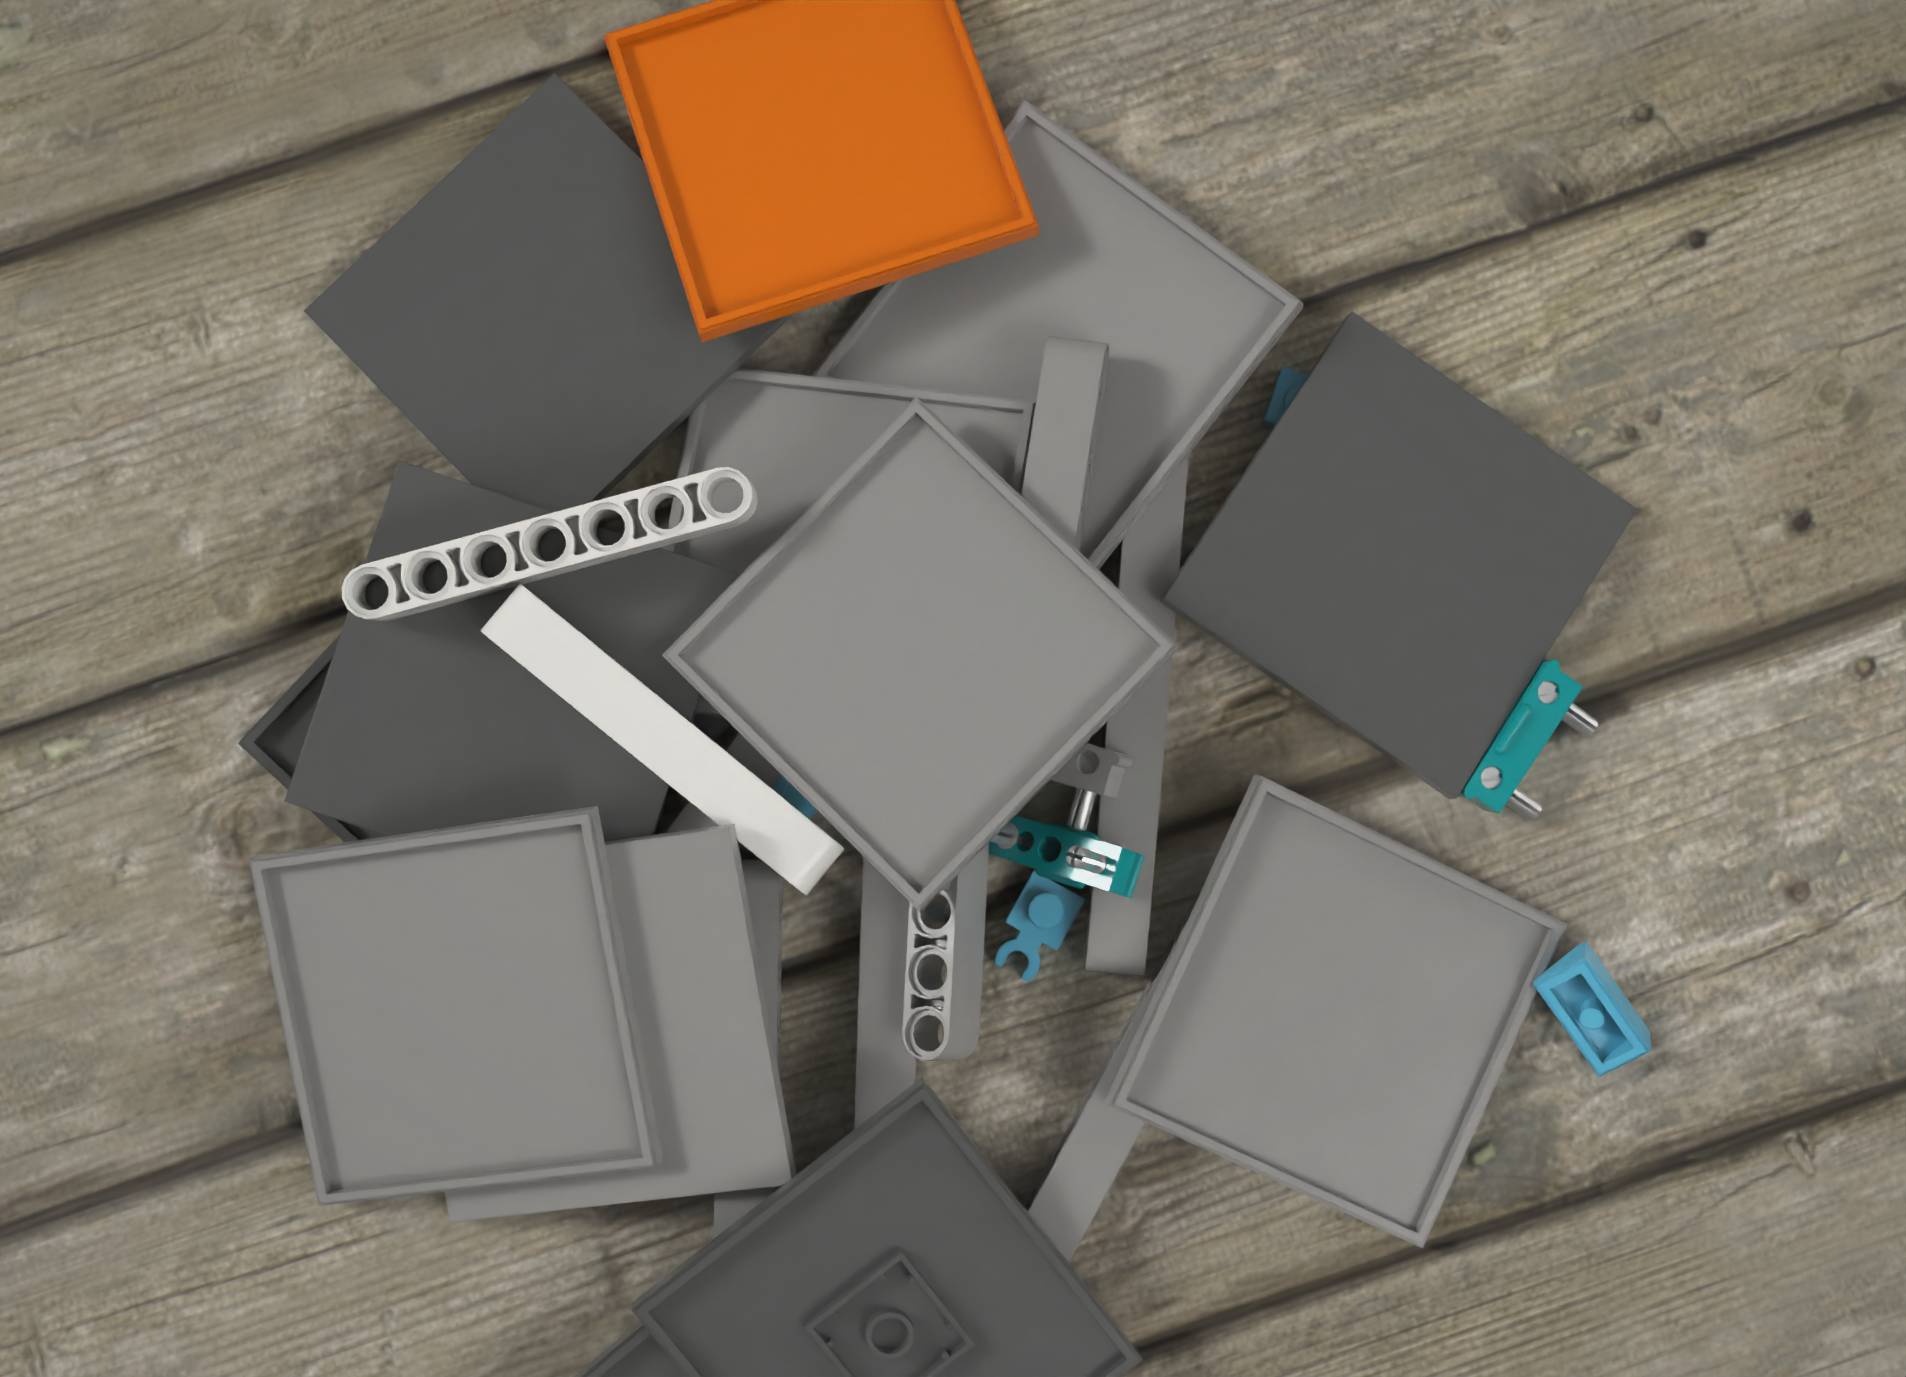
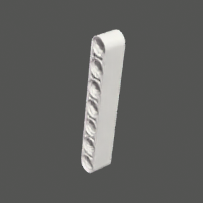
(521, 544)
(662, 738)

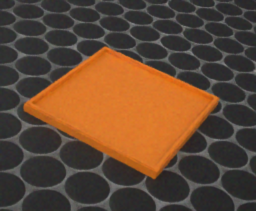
(815, 149)

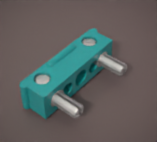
(1521, 739)
(1082, 856)

